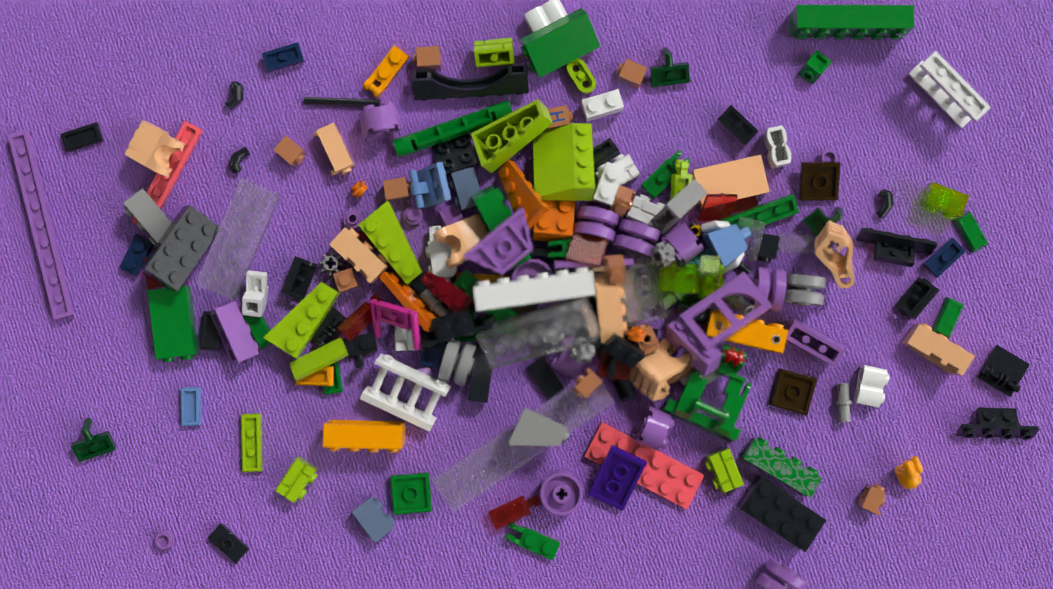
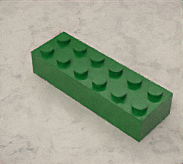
(851, 21)

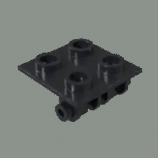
(456, 154)
(328, 329)
(1003, 371)

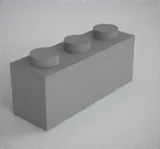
(148, 214)

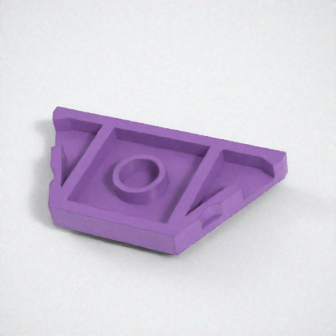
(503, 245)

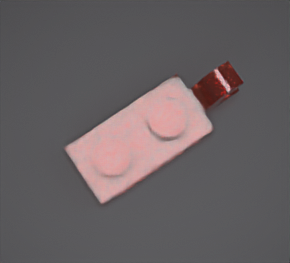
(357, 320)
(513, 511)

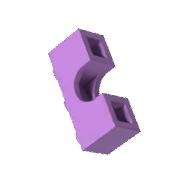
(681, 336)

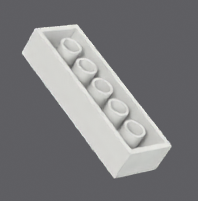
(534, 290)

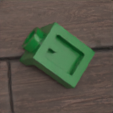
(814, 67)

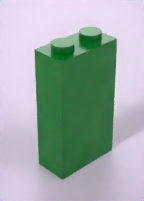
(559, 43)
(173, 323)

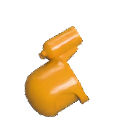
(909, 473)

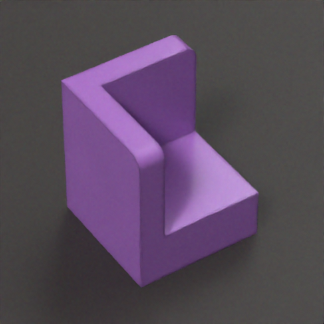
(451, 214)

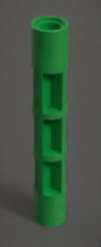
(451, 129)

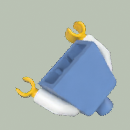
(725, 241)

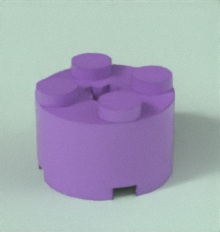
(379, 120)
(683, 242)
(566, 365)
(653, 428)

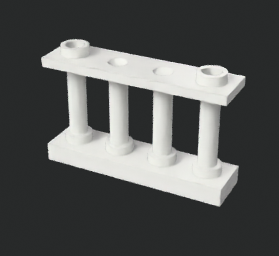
(949, 90)
(390, 402)

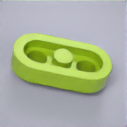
(581, 76)

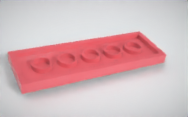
(661, 474)

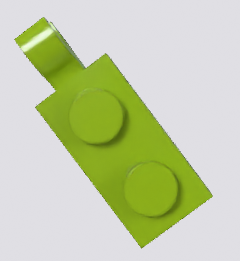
(681, 179)

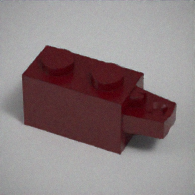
(447, 292)

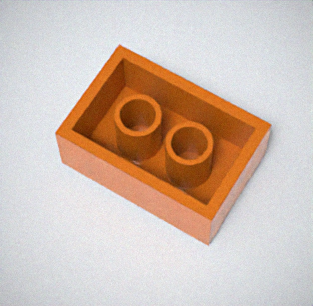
(555, 222)

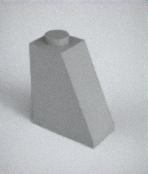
(678, 206)
(538, 430)

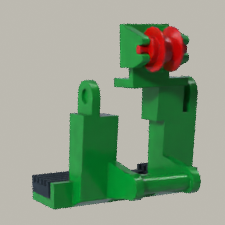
(690, 402)

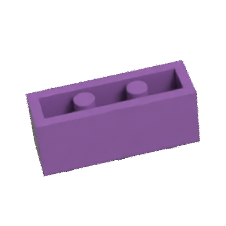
(234, 333)
(814, 341)

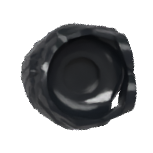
(689, 301)

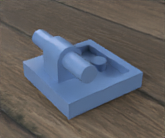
(429, 186)

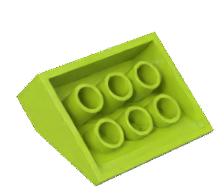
(564, 163)

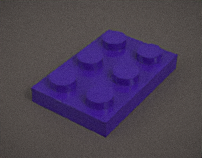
(617, 477)

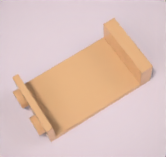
(740, 177)

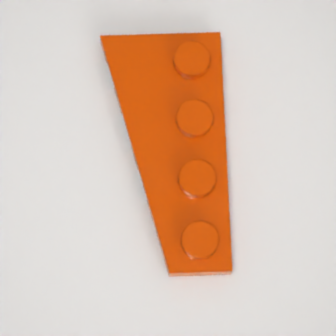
(521, 193)
(409, 299)

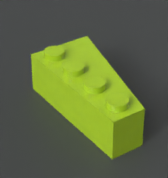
(509, 134)
(389, 238)
(302, 322)

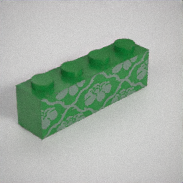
(782, 467)

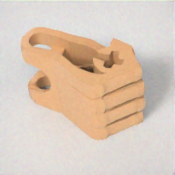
(153, 147)
(461, 237)
(824, 248)
(659, 370)

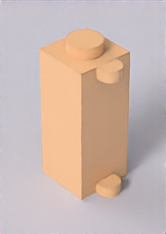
(335, 149)

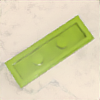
(318, 359)
(251, 442)

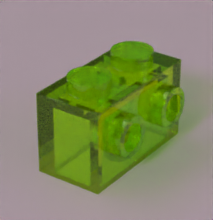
(944, 201)
(710, 275)
(679, 278)

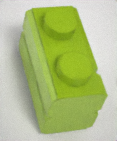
(494, 52)
(724, 470)
(297, 479)

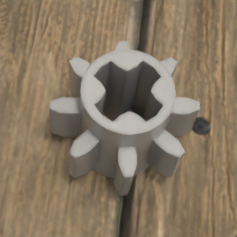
(663, 254)
(328, 259)
(582, 353)

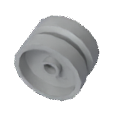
(803, 290)
(457, 362)

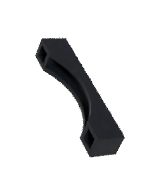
(432, 85)

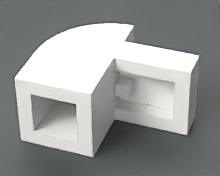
(256, 294)

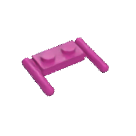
(395, 316)

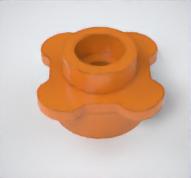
(358, 188)
(636, 333)

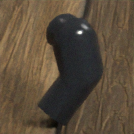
(237, 95)
(235, 159)
(888, 203)

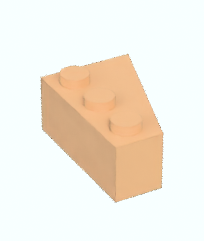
(359, 254)
(609, 307)
(938, 349)

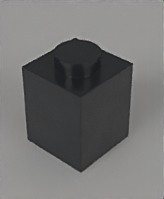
(768, 248)

